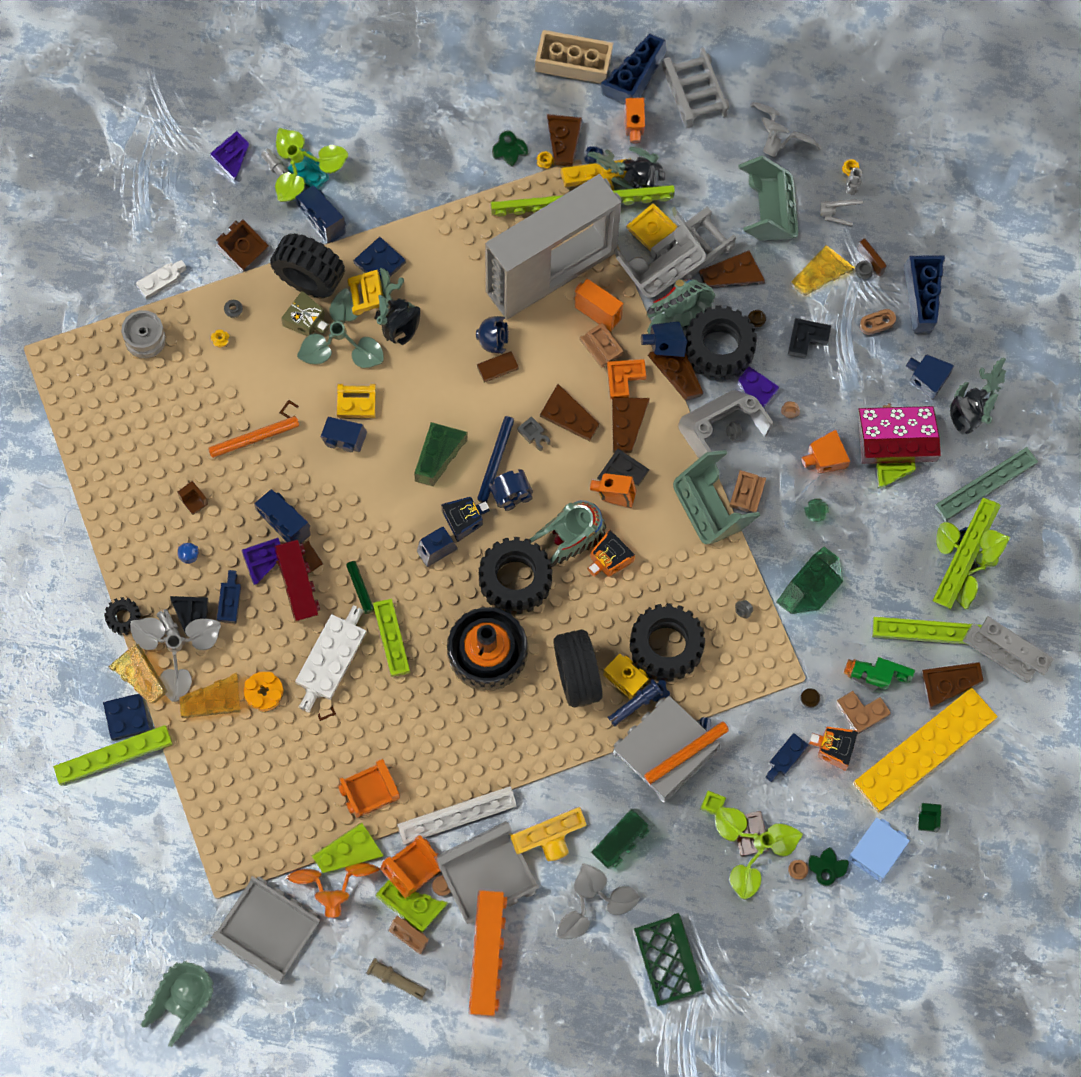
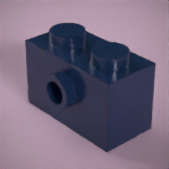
(343, 434)

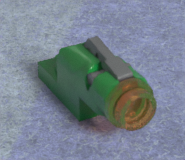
(878, 675)

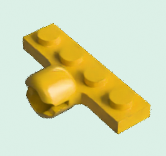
(580, 174)
(549, 834)

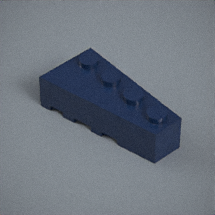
(636, 70)
(924, 286)

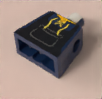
(464, 516)

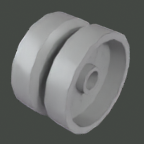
(143, 334)

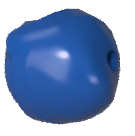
(188, 553)

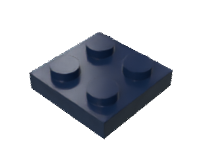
(379, 256)
(126, 716)

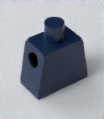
(666, 339)
(929, 374)
(437, 546)

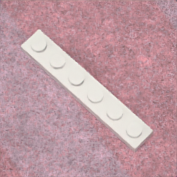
(457, 815)

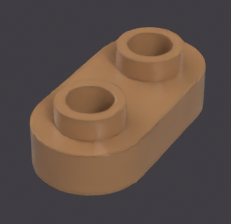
(876, 321)

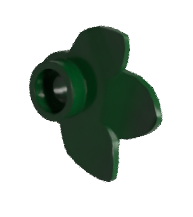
(509, 150)
(827, 864)

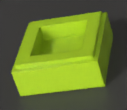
(712, 802)

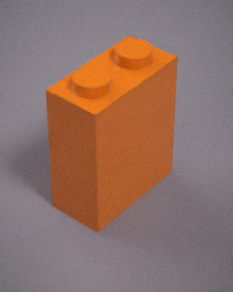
(598, 304)

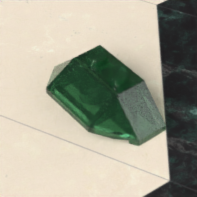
(813, 583)

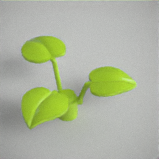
(289, 147)
(992, 547)
(780, 837)

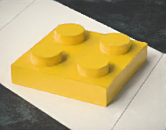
(651, 226)

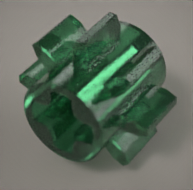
(816, 510)

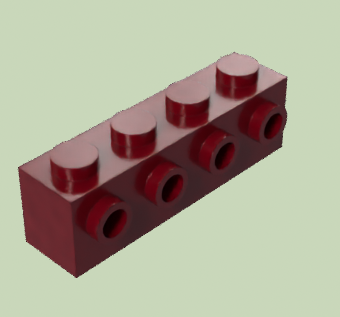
(296, 580)

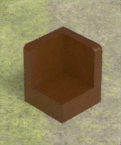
(192, 498)

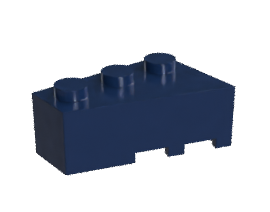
(321, 214)
(282, 517)

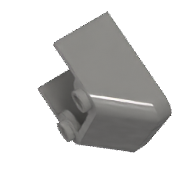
(670, 266)
(697, 424)

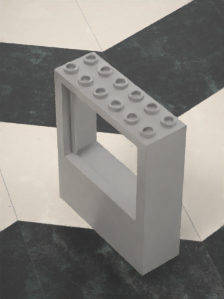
(520, 259)

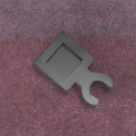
(533, 432)

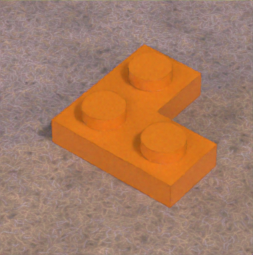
(621, 372)

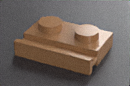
(601, 345)
(747, 492)

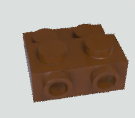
(241, 244)

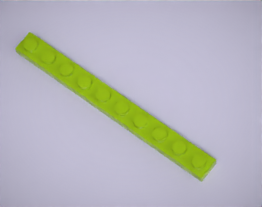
(628, 197)

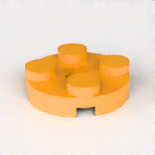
(265, 680)

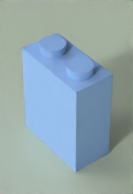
(879, 849)

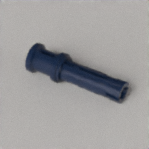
(643, 697)

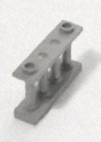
(682, 100)
(701, 219)
(1007, 649)

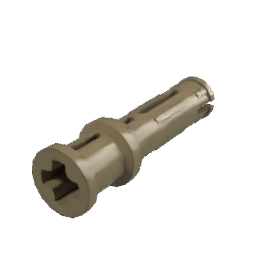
(388, 975)

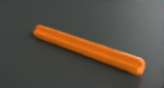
(253, 436)
(686, 753)

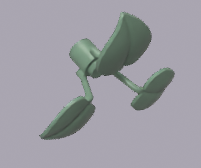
(316, 349)

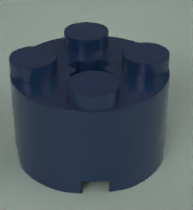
(511, 489)

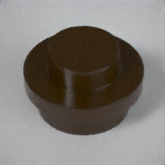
(757, 318)
(810, 698)

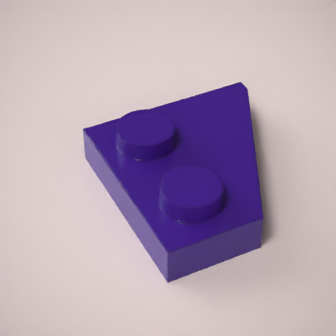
(231, 154)
(757, 385)
(260, 559)

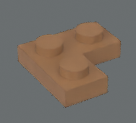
(862, 716)

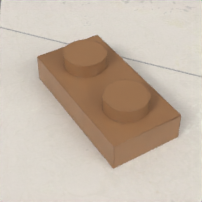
(408, 934)

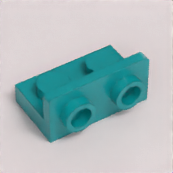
(310, 172)

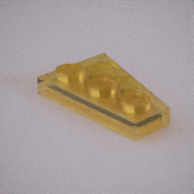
(820, 270)
(138, 671)
(212, 700)

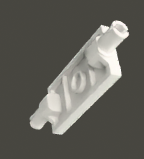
(330, 657)

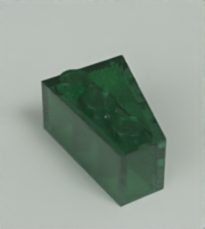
(437, 452)
(623, 838)

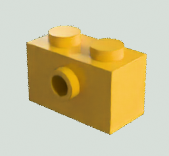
(626, 676)

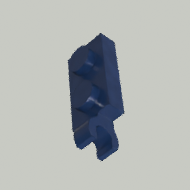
(229, 599)
(786, 756)

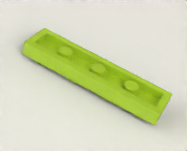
(391, 637)

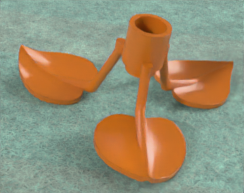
(331, 899)

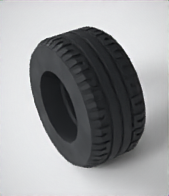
(578, 668)

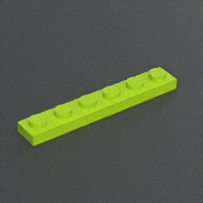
(966, 553)
(919, 630)
(112, 755)

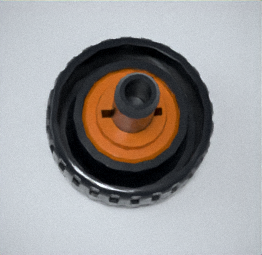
(487, 648)

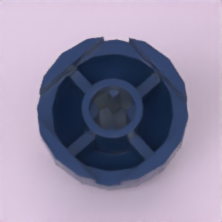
(493, 334)

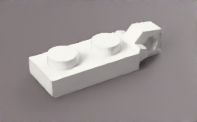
(160, 279)

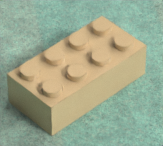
(573, 57)

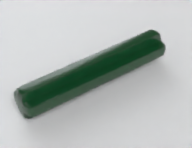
(360, 587)

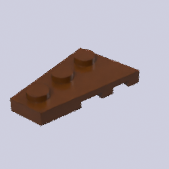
(564, 138)
(732, 271)
(679, 374)
(569, 414)
(626, 421)
(950, 681)

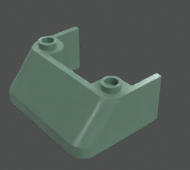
(776, 200)
(703, 503)

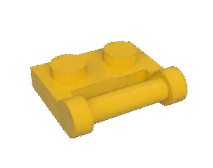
(371, 290)
(356, 407)

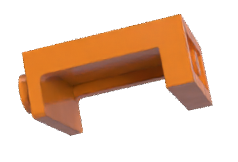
(369, 789)
(411, 866)

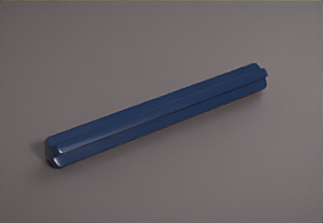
(495, 458)

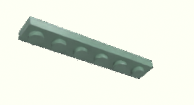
(986, 484)

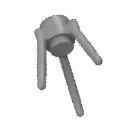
(829, 208)

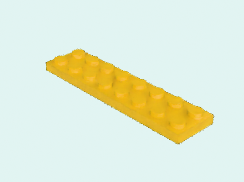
(925, 750)

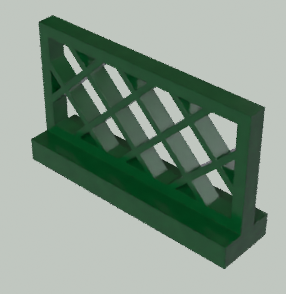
(686, 955)

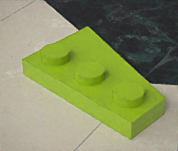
(347, 850)
(416, 909)

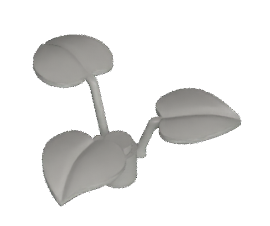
(773, 142)
(201, 632)
(587, 885)

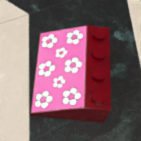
(898, 435)

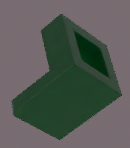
(929, 817)

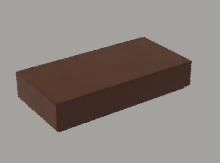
(871, 256)
(497, 366)

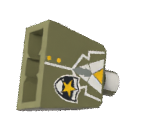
(305, 316)

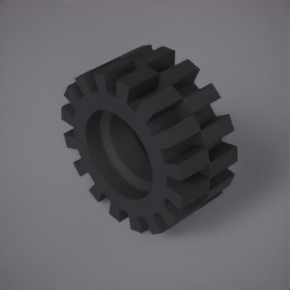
(115, 607)

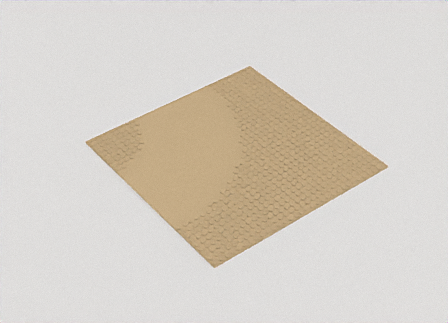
(141, 429)

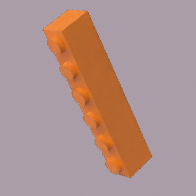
(486, 953)

